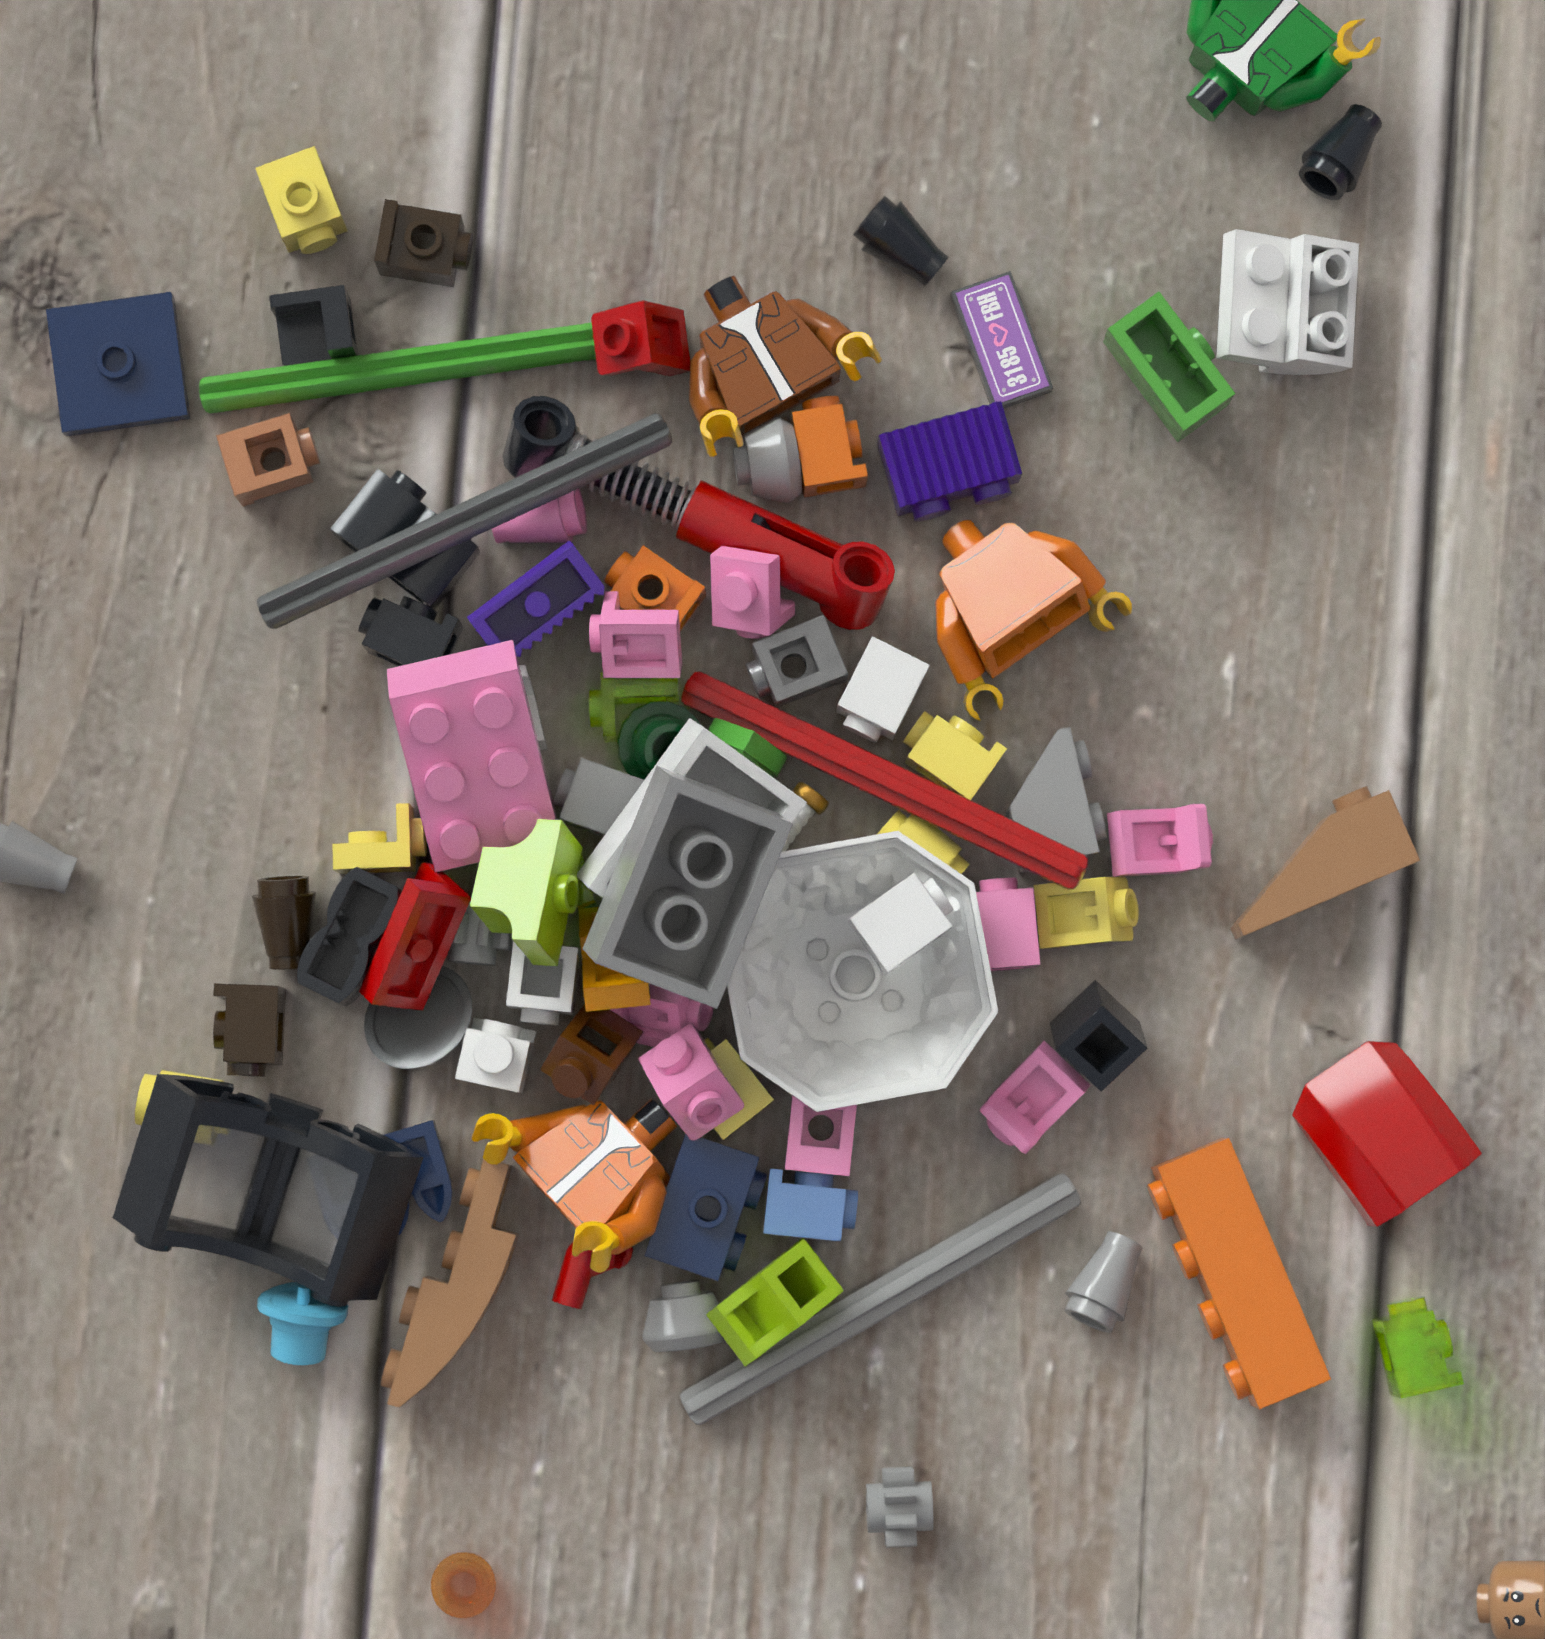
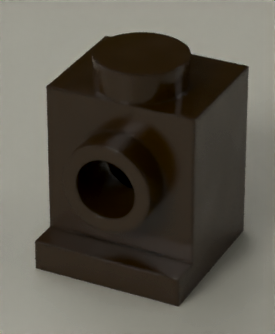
(401, 259)
(250, 1027)

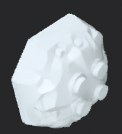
(818, 1006)

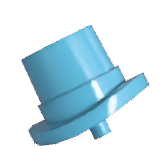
(298, 1323)

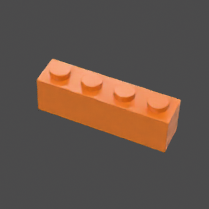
(1239, 1274)

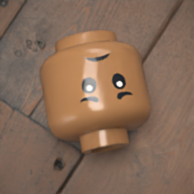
(1514, 1600)

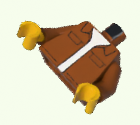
(765, 360)

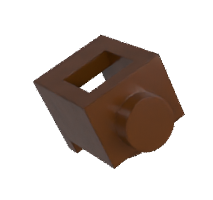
(580, 1066)

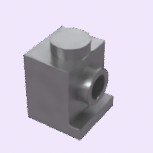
(809, 642)

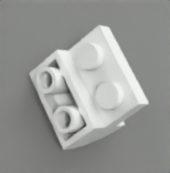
(1287, 302)

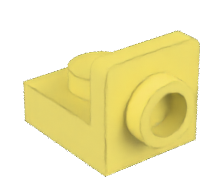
(375, 855)
(1090, 914)

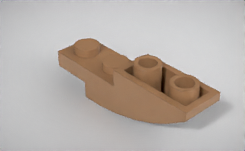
(448, 1312)

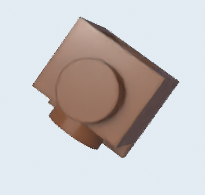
(247, 448)

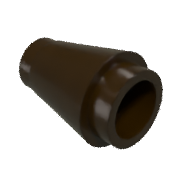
(285, 918)

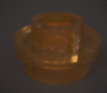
(448, 1599)

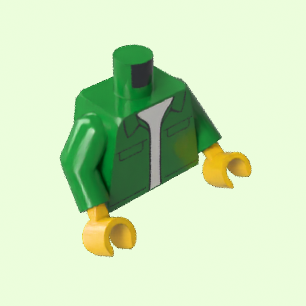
(1265, 55)

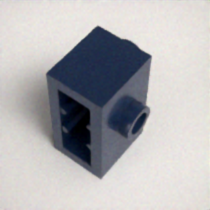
(705, 1207)

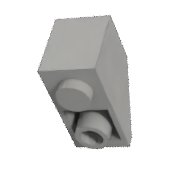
(1056, 800)

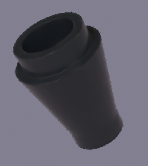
(1339, 155)
(900, 241)

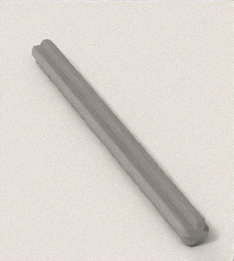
(883, 1297)

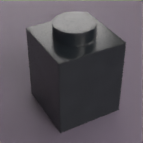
(1098, 1035)

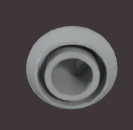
(770, 462)
(680, 1319)

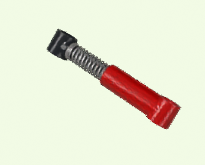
(843, 579)

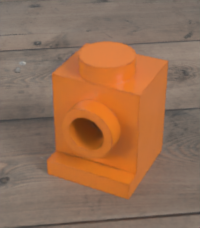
(827, 447)
(678, 589)

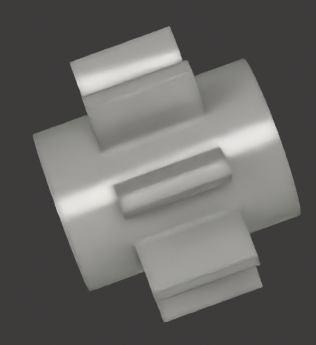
(476, 943)
(899, 1507)

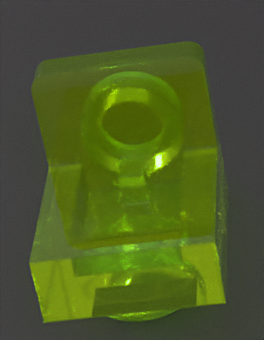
(624, 692)

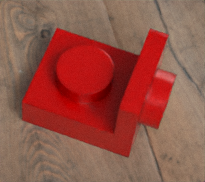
(641, 338)

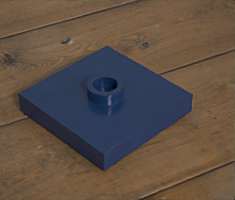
(118, 364)

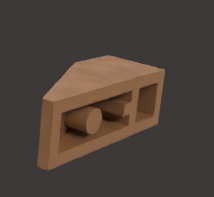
(1340, 854)

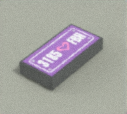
(1001, 340)

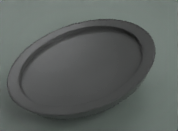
(421, 1037)

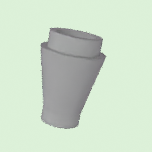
(32, 861)
(1104, 1285)

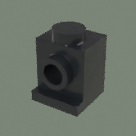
(407, 631)

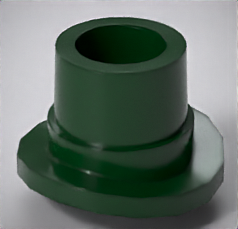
(648, 734)

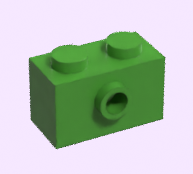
(1169, 366)

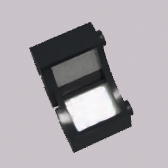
(267, 1186)

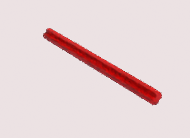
(888, 781)

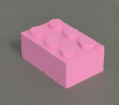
(470, 751)

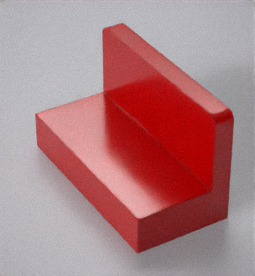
(416, 941)

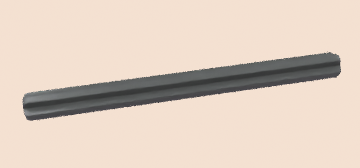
(464, 521)

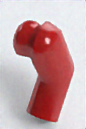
(576, 1275)

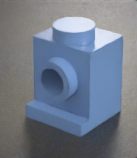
(808, 1206)

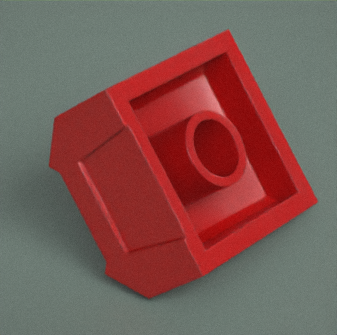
(1382, 1130)

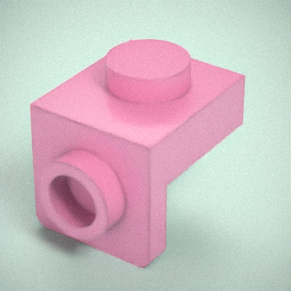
(748, 592)
(1159, 840)
(690, 1082)
(1033, 1098)

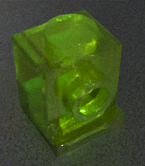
(1415, 1349)

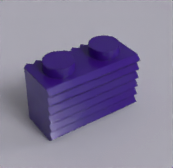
(950, 461)
(538, 600)

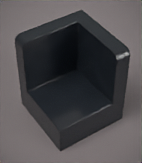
(314, 325)

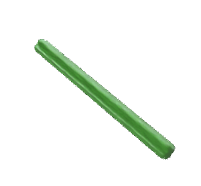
(397, 368)

